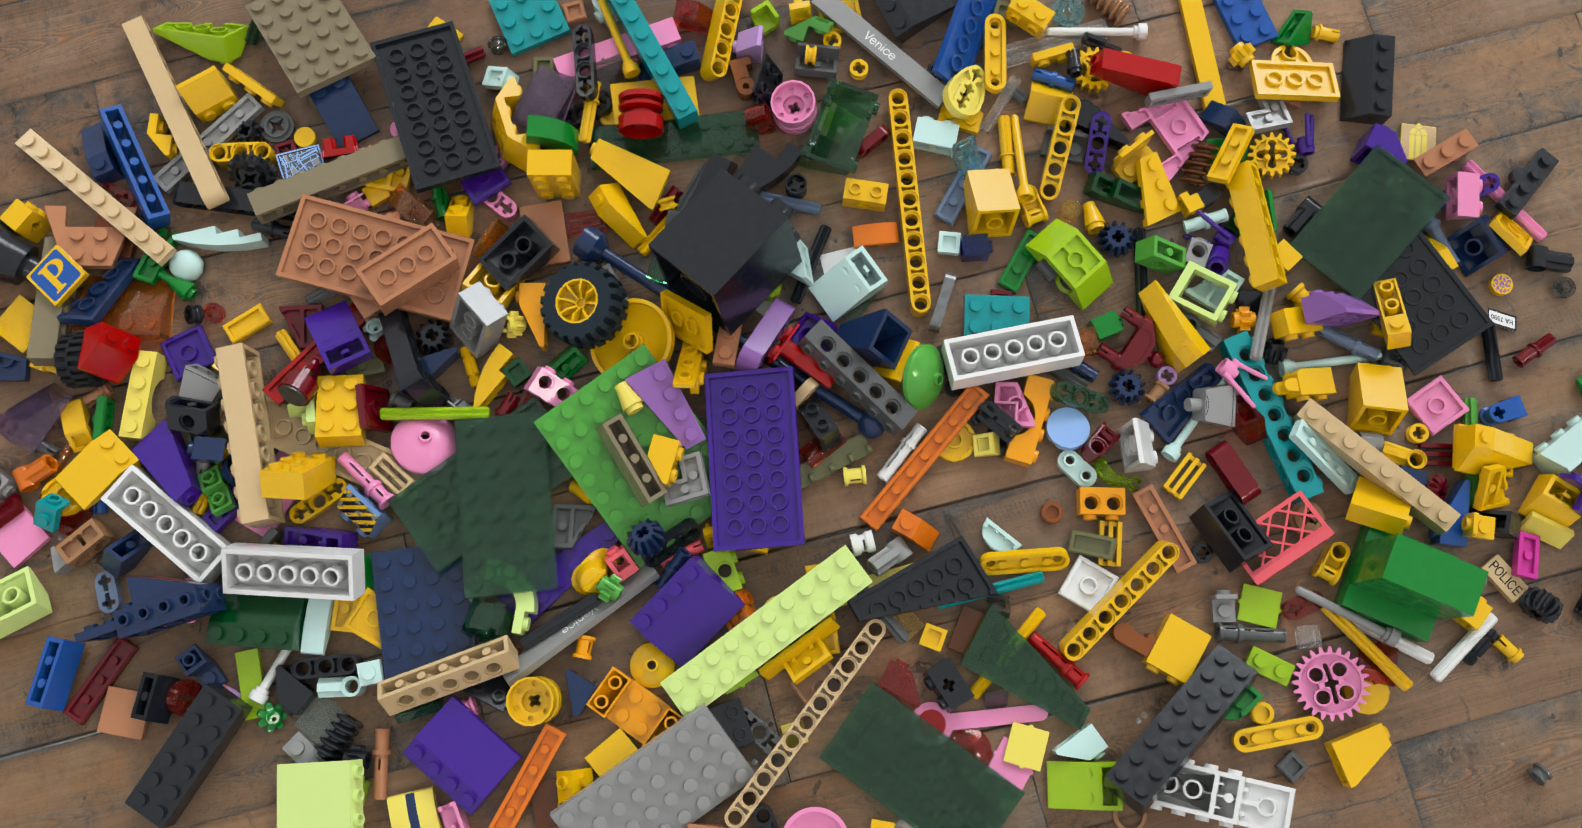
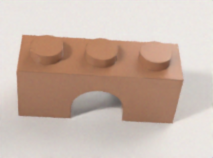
(1443, 154)

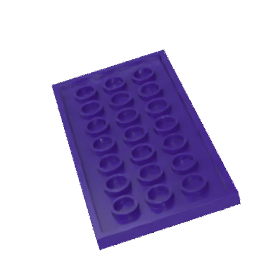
(754, 459)

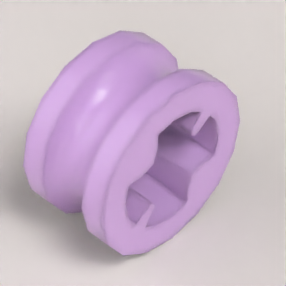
(1169, 371)

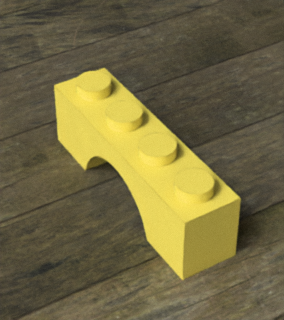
(137, 413)

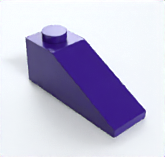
(319, 537)

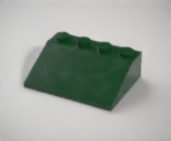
(259, 622)

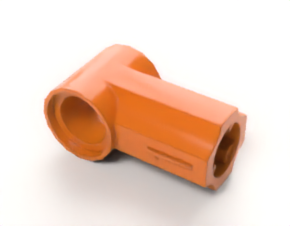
(29, 476)

